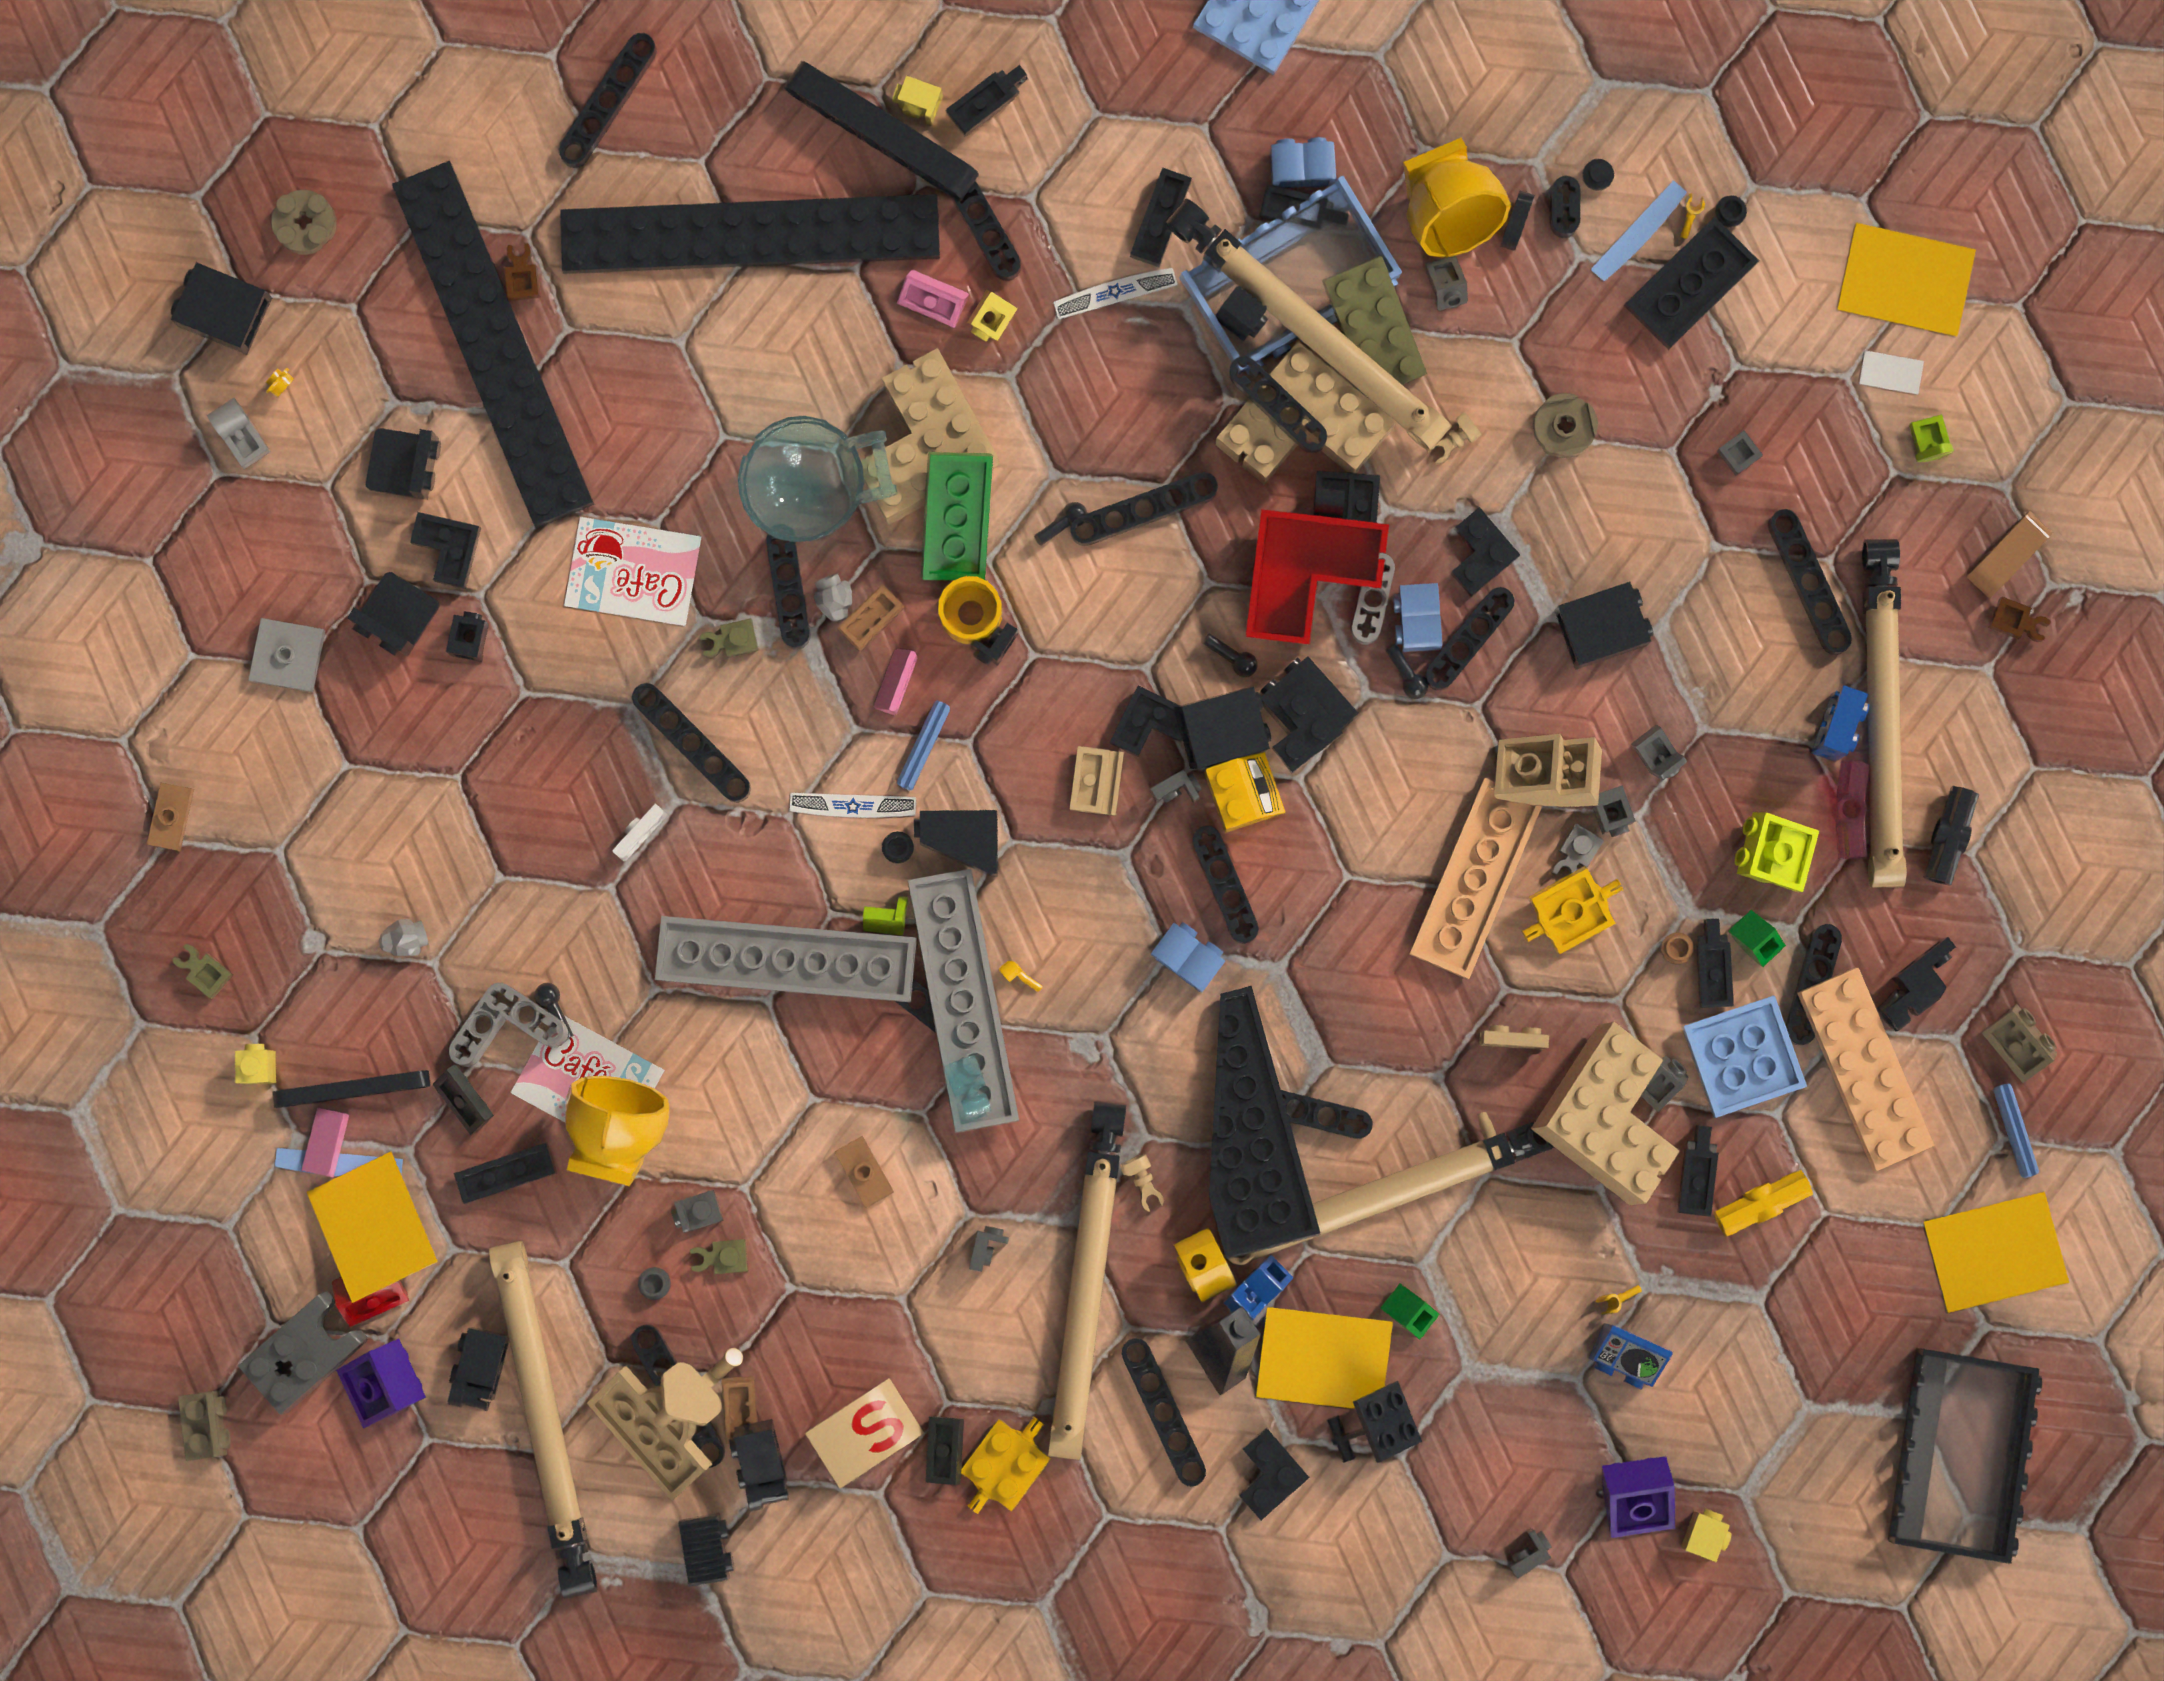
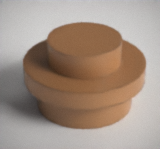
(1677, 948)

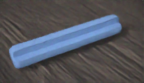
(923, 745)
(2016, 1130)

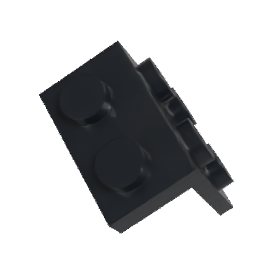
(403, 463)
(395, 614)

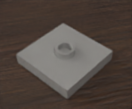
(287, 655)

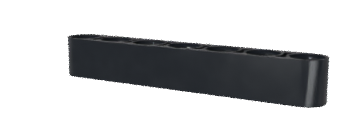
(881, 130)

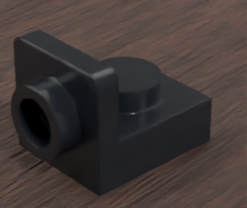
(1001, 642)

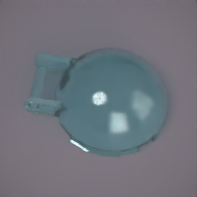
(808, 478)

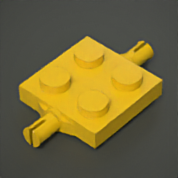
(1572, 910)
(1005, 1465)

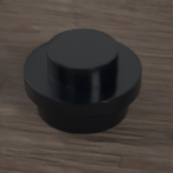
(1598, 174)
(1731, 211)
(897, 847)

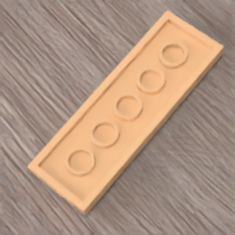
(1474, 882)
(1865, 1069)

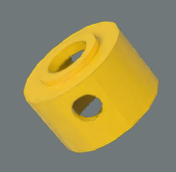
(970, 590)
(1203, 1249)

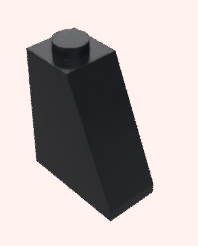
(962, 836)
(1226, 1349)

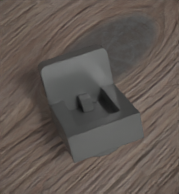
(1658, 753)

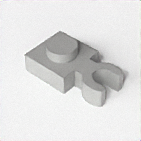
(1578, 848)

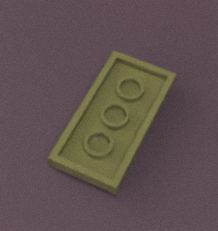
(1374, 318)

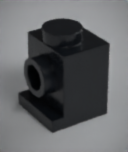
(460, 627)

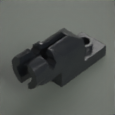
(1918, 986)

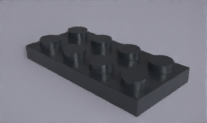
(1691, 283)

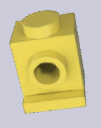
(918, 99)
(1002, 314)

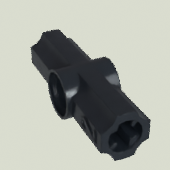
(1951, 835)

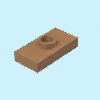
(871, 618)
(170, 816)
(864, 1171)
(738, 1403)

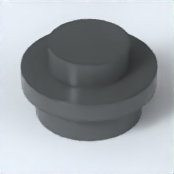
(654, 1283)

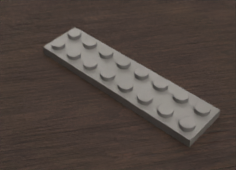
(785, 959)
(962, 991)

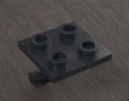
(1384, 1422)

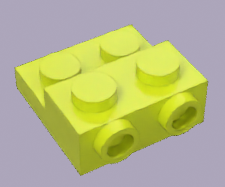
(1776, 851)

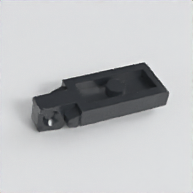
(986, 99)
(1279, 199)
(1714, 967)
(1698, 1174)

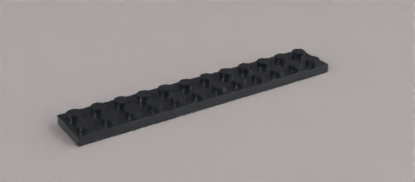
(750, 234)
(493, 344)

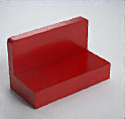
(370, 1305)

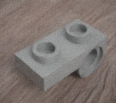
(238, 433)

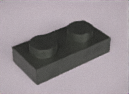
(463, 1099)
(944, 1450)

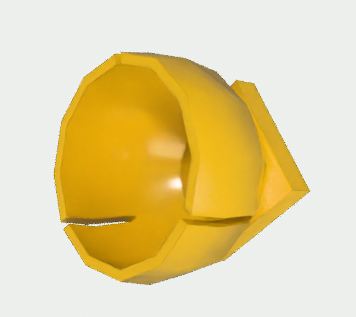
(1453, 200)
(613, 1126)

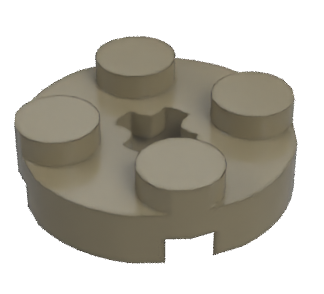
(316, 234)
(1575, 410)

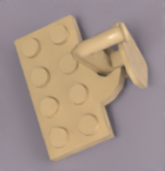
(661, 1421)

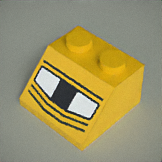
(1244, 791)

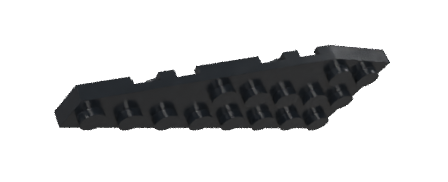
(1255, 1163)

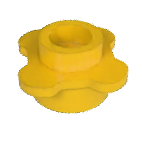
(279, 382)

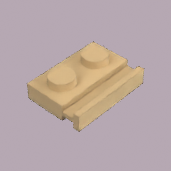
(1096, 781)
(1501, 1037)

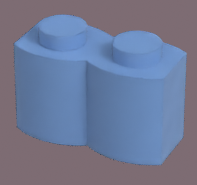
(1302, 163)
(1419, 617)
(1188, 956)

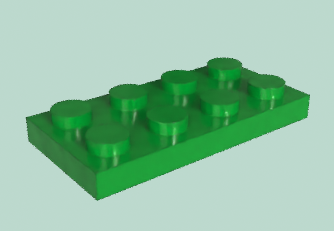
(956, 515)

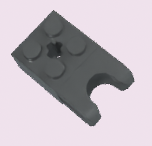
(307, 1348)

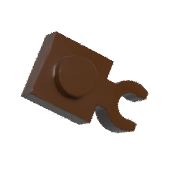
(521, 278)
(2014, 619)

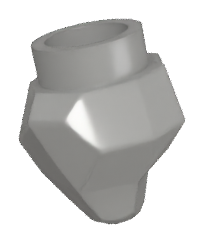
(833, 597)
(404, 938)

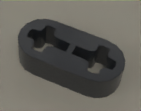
(1572, 207)
(1517, 220)

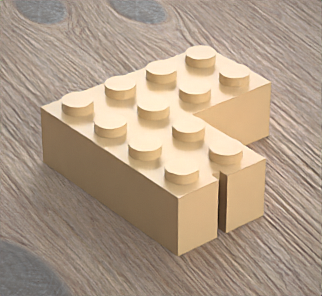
(1351, 420)
(937, 422)
(1593, 1120)

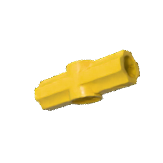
(1763, 1203)

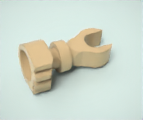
(1466, 430)
(1137, 1167)

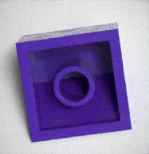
(381, 1383)
(1639, 1496)

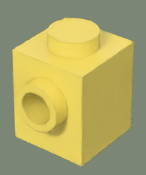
(255, 1065)
(1706, 1535)

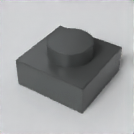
(1740, 453)

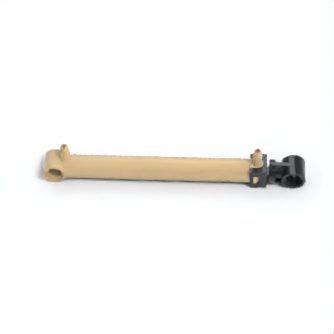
(1226, 255)
(1881, 608)
(1421, 1180)
(1087, 1282)
(566, 1525)

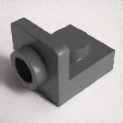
(1447, 282)
(1170, 787)
(1665, 1083)
(697, 1211)
(982, 1252)
(1527, 1559)

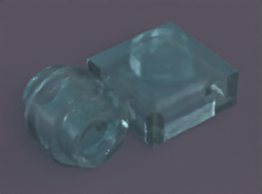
(966, 1079)

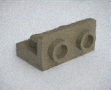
(2021, 1043)
(203, 1425)

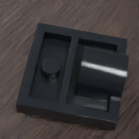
(1346, 496)

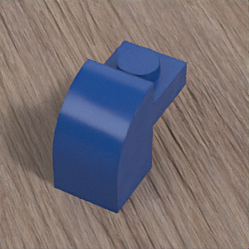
(1259, 1287)

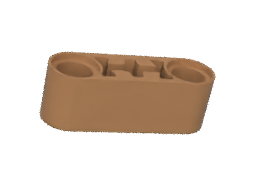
(2009, 554)

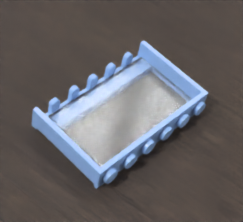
(1298, 258)

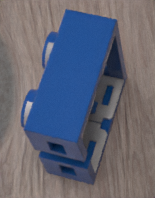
(1840, 722)

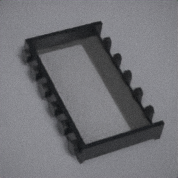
(1964, 1456)

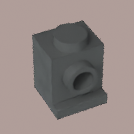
(1616, 800)

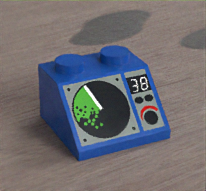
(1629, 1355)

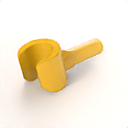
(1691, 214)
(1011, 970)
(1615, 1301)

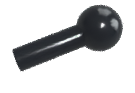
(1069, 514)
(1243, 663)
(1414, 685)
(548, 996)

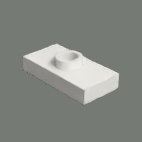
(638, 832)

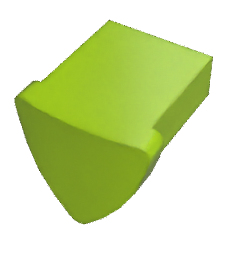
(1930, 439)
(886, 920)

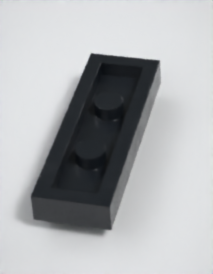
(1153, 233)
(505, 1173)

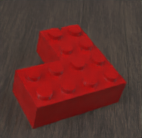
(1295, 555)

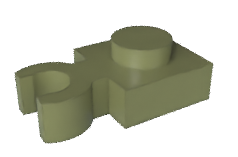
(736, 638)
(205, 973)
(726, 1257)

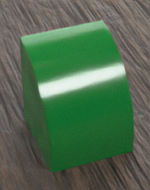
(1757, 938)
(1410, 1311)

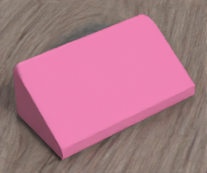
(932, 298)
(895, 681)
(325, 1142)

